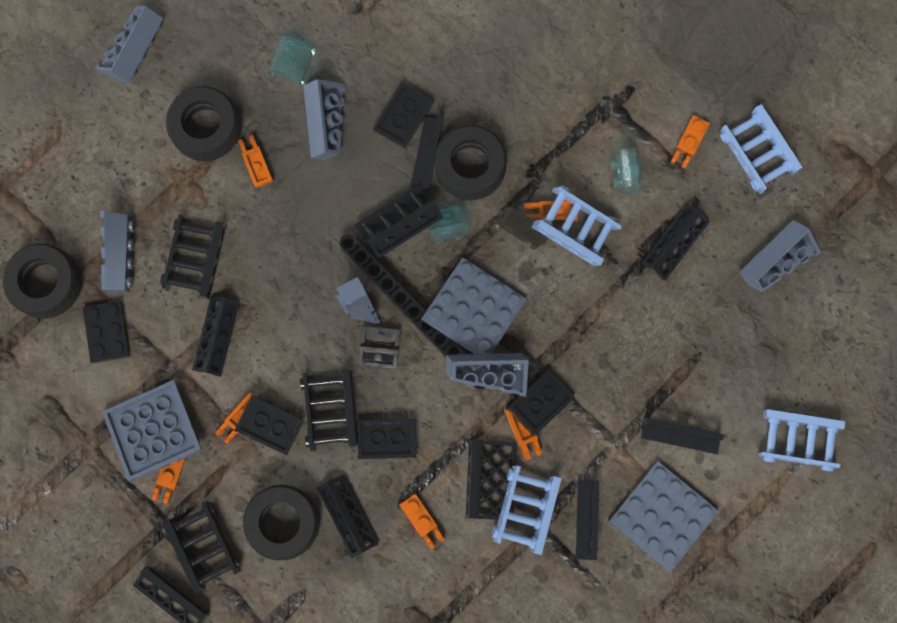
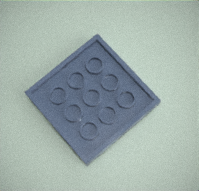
(473, 308)
(152, 431)
(663, 516)

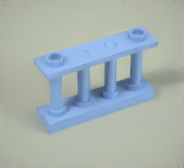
(769, 133)
(561, 235)
(813, 424)
(545, 504)

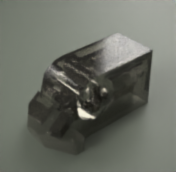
(521, 227)

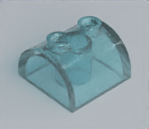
(291, 59)
(627, 171)
(450, 226)

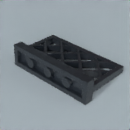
(474, 477)

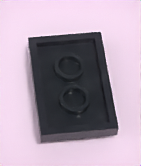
(403, 115)
(106, 332)
(542, 403)
(269, 425)
(386, 438)

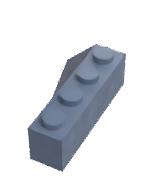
(131, 45)
(324, 116)
(787, 250)
(116, 252)
(356, 302)
(493, 371)

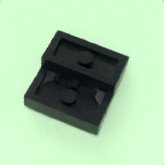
(379, 346)

